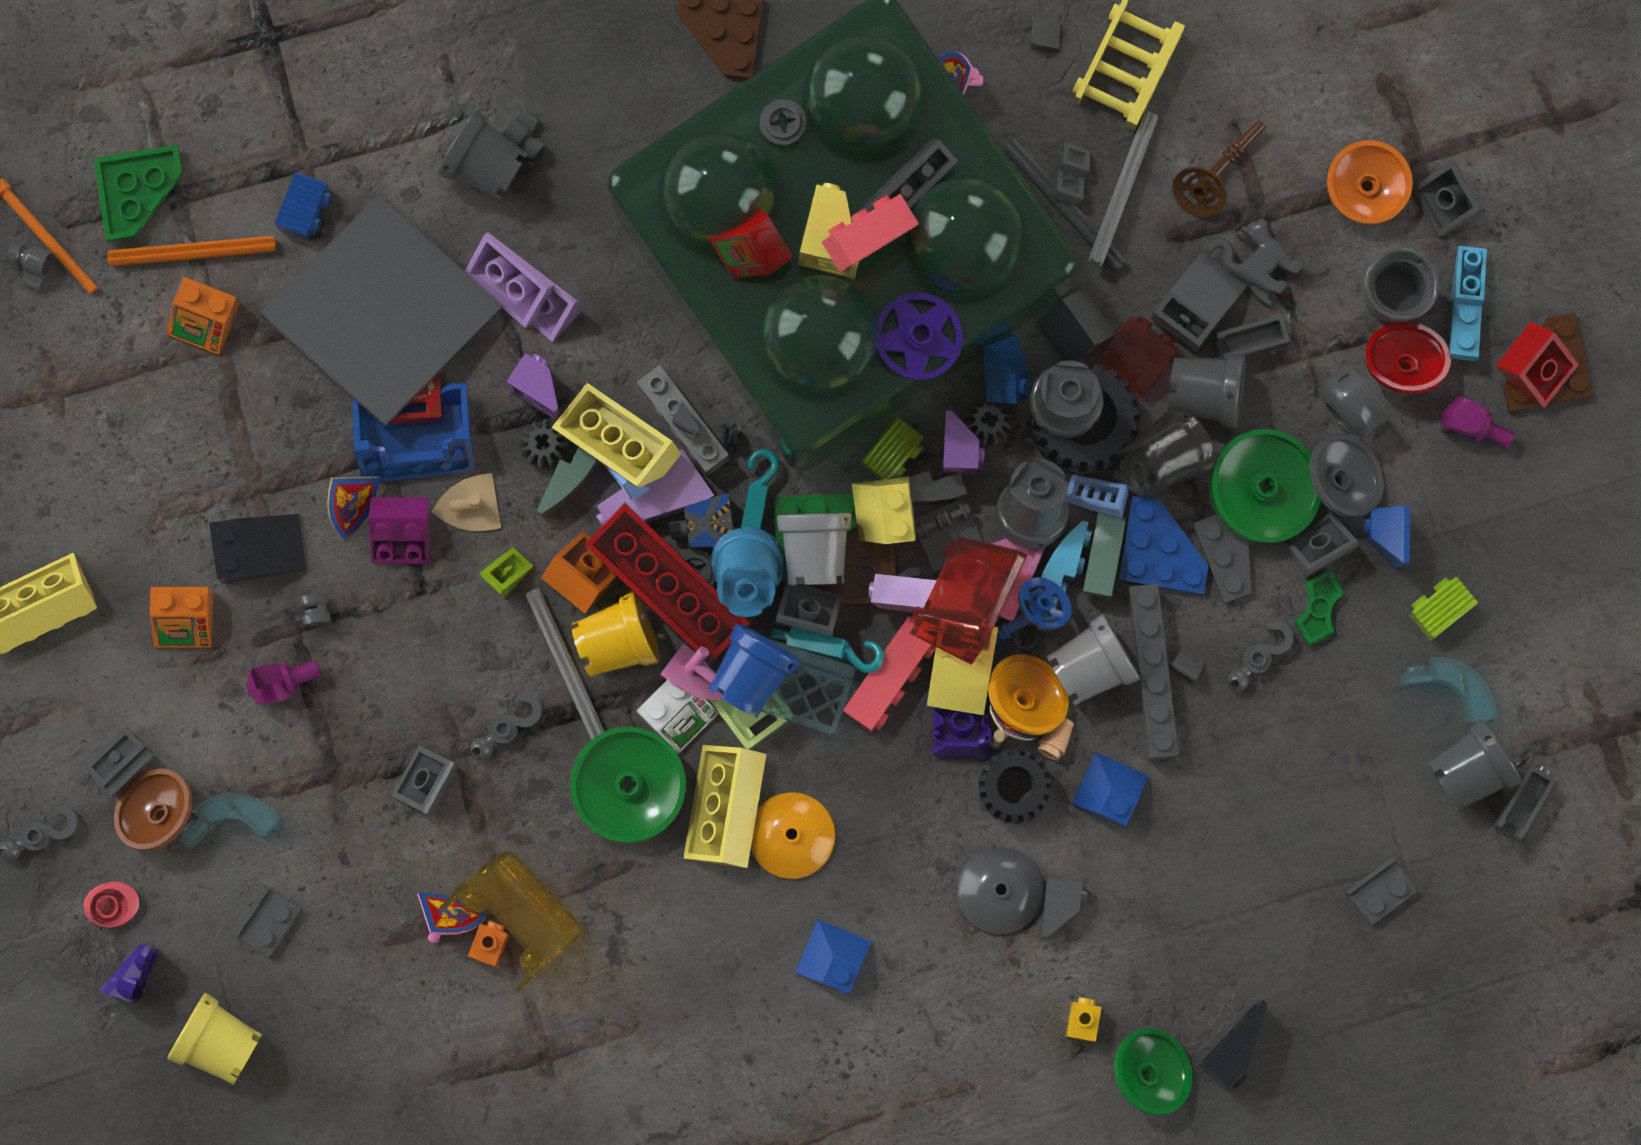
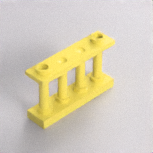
(1145, 86)

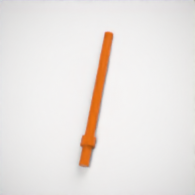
(46, 237)

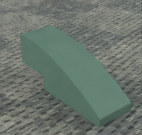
(567, 481)
(1104, 556)

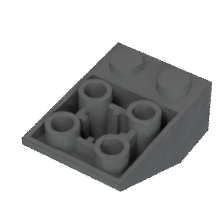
(1198, 302)

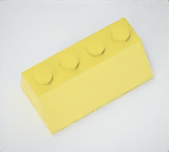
(617, 437)
(43, 602)
(725, 805)

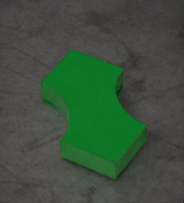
(1316, 620)

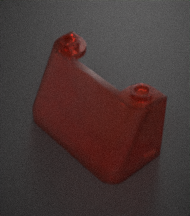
(967, 597)

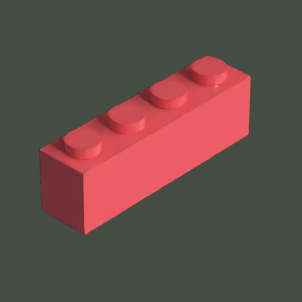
(885, 684)

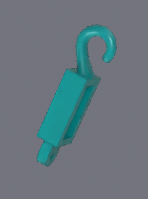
(758, 490)
(829, 647)

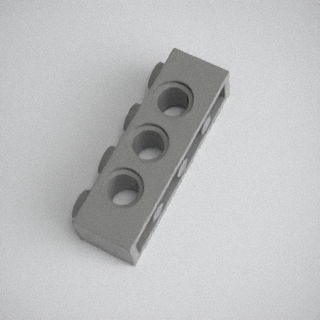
(666, 399)

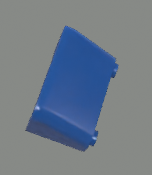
(416, 448)

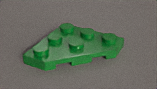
(134, 188)
(812, 505)

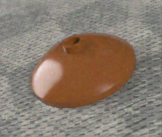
(153, 809)

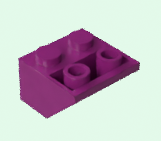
(399, 530)

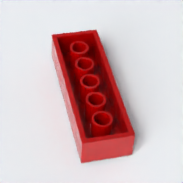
(664, 581)

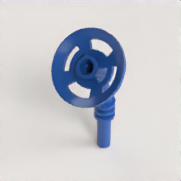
(1038, 608)

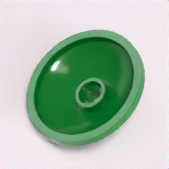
(1164, 1067)

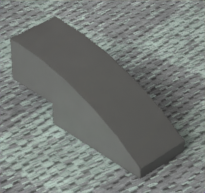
(929, 492)

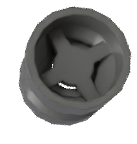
(315, 609)

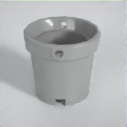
(815, 547)
(1093, 662)

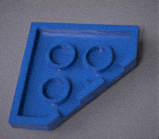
(1160, 551)

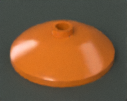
(1372, 164)

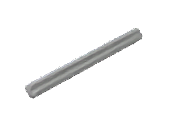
(1123, 188)
(565, 663)

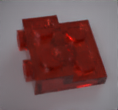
(1138, 354)

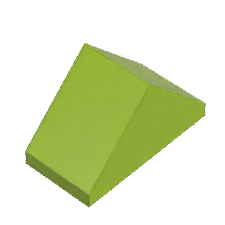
(506, 572)

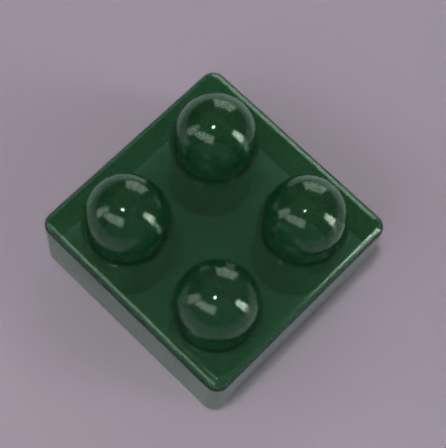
(808, 338)

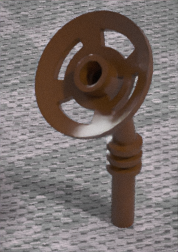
(1207, 177)

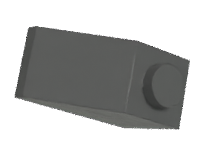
(1061, 903)

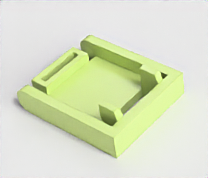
(740, 721)

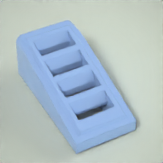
(1095, 504)

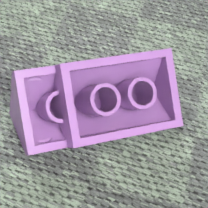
(522, 288)

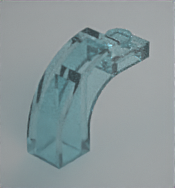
(1468, 685)
(231, 806)

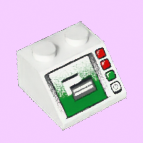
(676, 715)

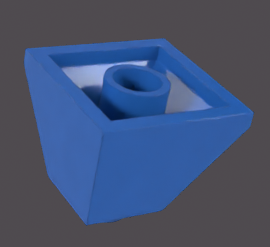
(1006, 371)
(1390, 534)
(1110, 790)
(833, 957)

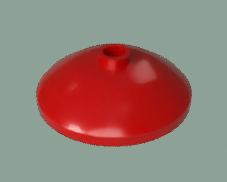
(1410, 348)

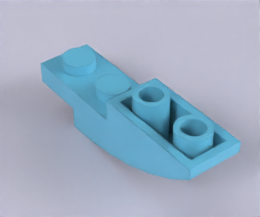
(1467, 303)
(1066, 561)

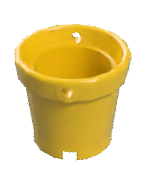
(616, 637)

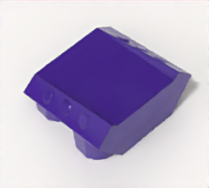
(961, 734)
(131, 976)

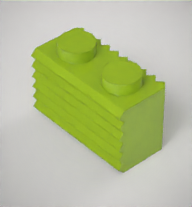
(894, 450)
(1442, 608)

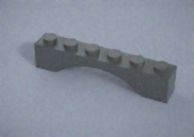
(1153, 672)

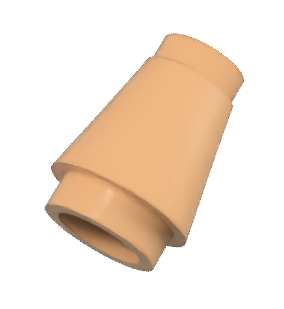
(1055, 742)

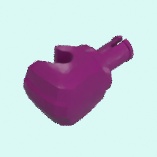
(1474, 420)
(278, 682)

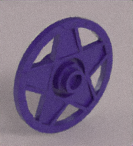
(919, 336)

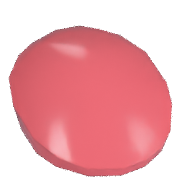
(111, 904)

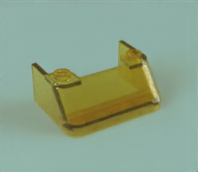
(523, 908)

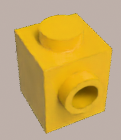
(1083, 1020)

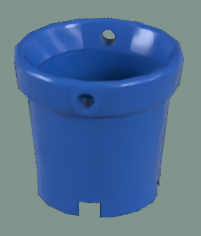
(752, 670)

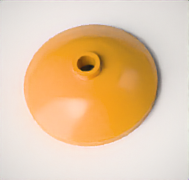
(1035, 686)
(798, 856)

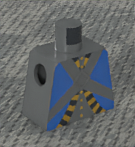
(704, 523)

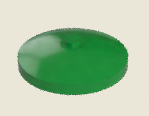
(1263, 486)
(628, 784)

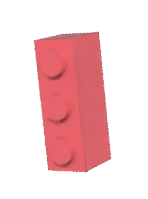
(869, 231)

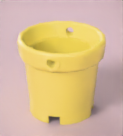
(214, 1041)

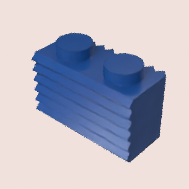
(303, 206)

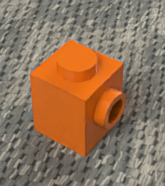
(489, 943)

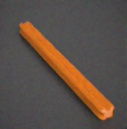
(191, 251)

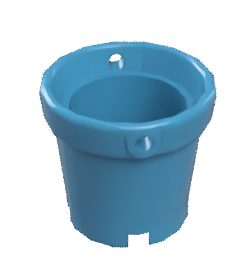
(747, 570)

